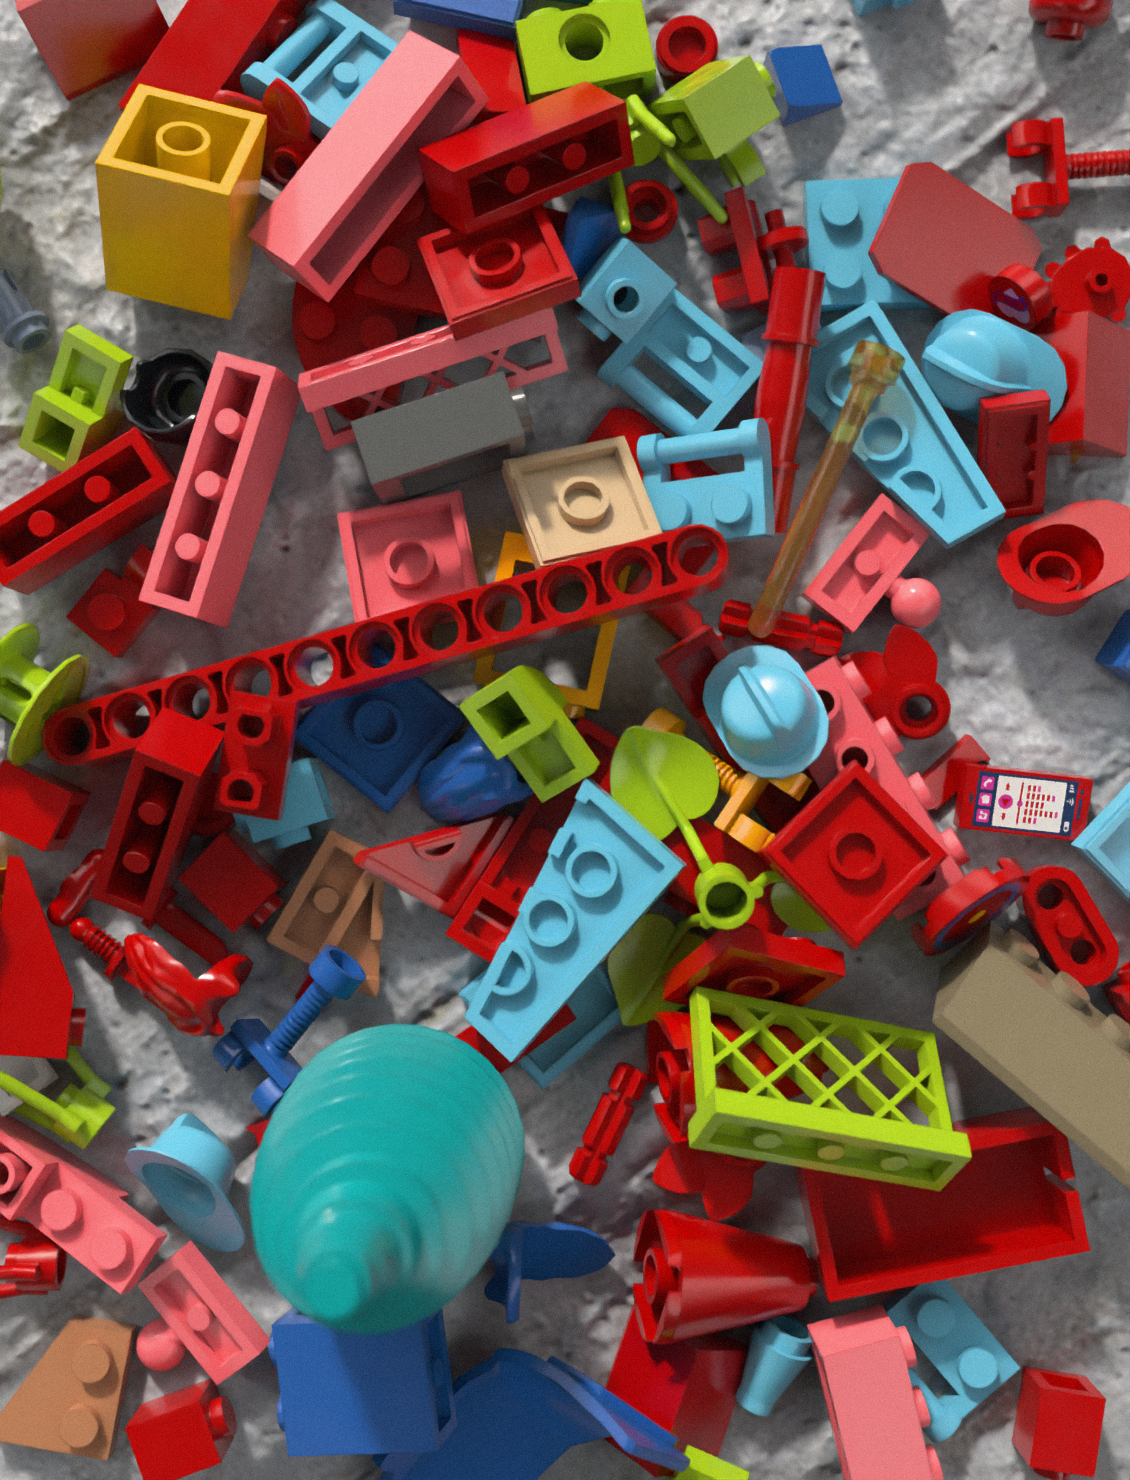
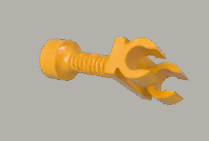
(742, 788)

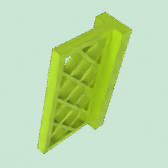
(825, 1132)

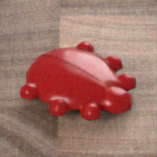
(1091, 281)

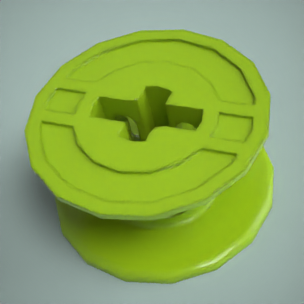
(31, 692)

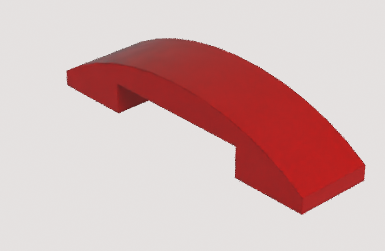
(495, 899)

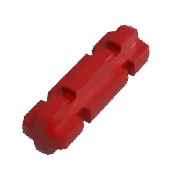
(790, 630)
(608, 1124)

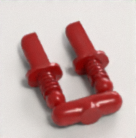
(76, 892)

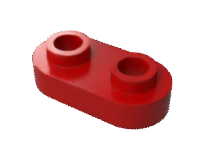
(1066, 921)

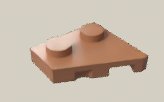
(335, 907)
(74, 1391)

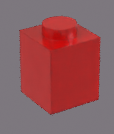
(38, 806)
(235, 882)
(1058, 1423)
(182, 1432)

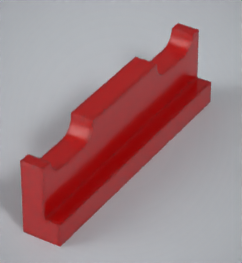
(677, 619)
(944, 773)

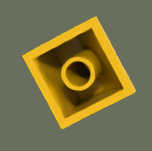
(180, 200)

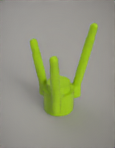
(651, 139)
(76, 1113)

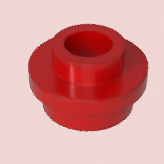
(658, 196)

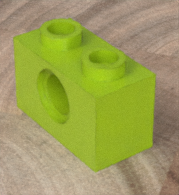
(609, 26)

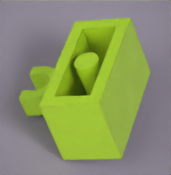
(717, 112)

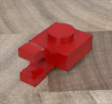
(111, 606)

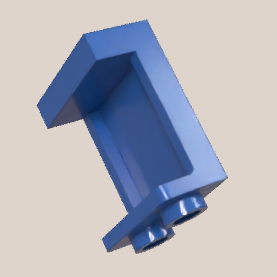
(362, 1390)

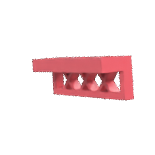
(421, 357)

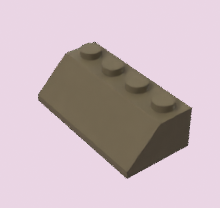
(1041, 1040)

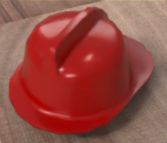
(1067, 556)

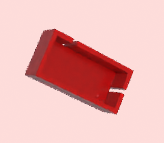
(985, 1219)

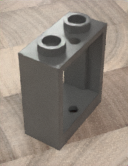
(444, 438)

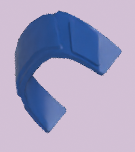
(523, 1416)

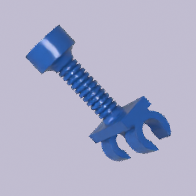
(334, 976)

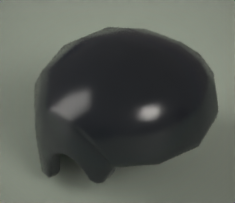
(167, 394)

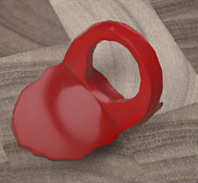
(170, 986)

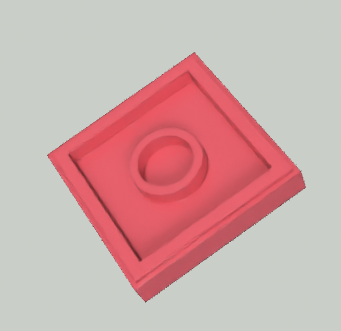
(407, 554)

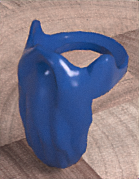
(469, 782)
(542, 1253)

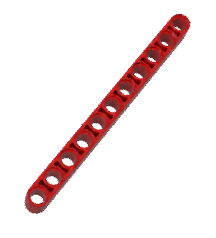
(350, 646)

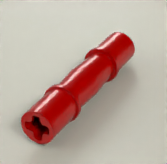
(785, 374)

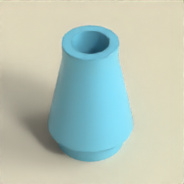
(773, 1361)

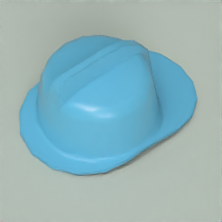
(984, 356)
(766, 711)
(191, 1181)

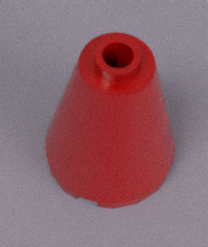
(671, 1065)
(713, 1277)

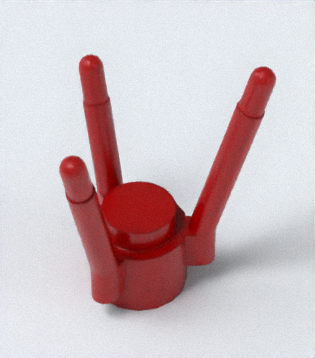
(32, 1265)

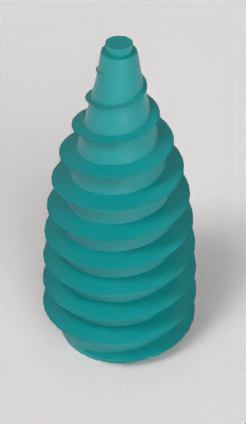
(385, 1178)

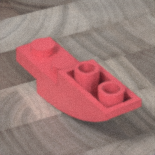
(74, 1206)

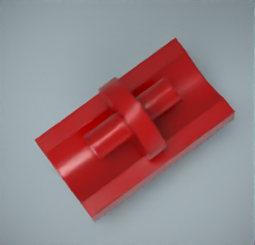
(752, 283)
(256, 755)

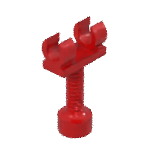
(1051, 197)

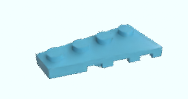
(906, 434)
(582, 905)

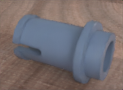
(21, 323)

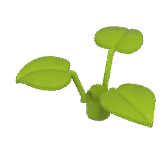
(664, 784)

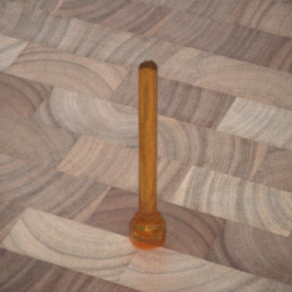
(872, 370)

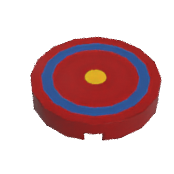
(969, 906)

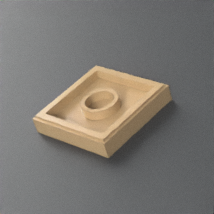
(579, 500)

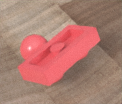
(870, 566)
(196, 1316)

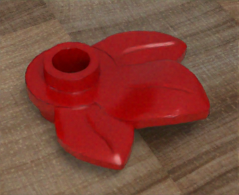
(288, 128)
(899, 674)
(721, 1178)

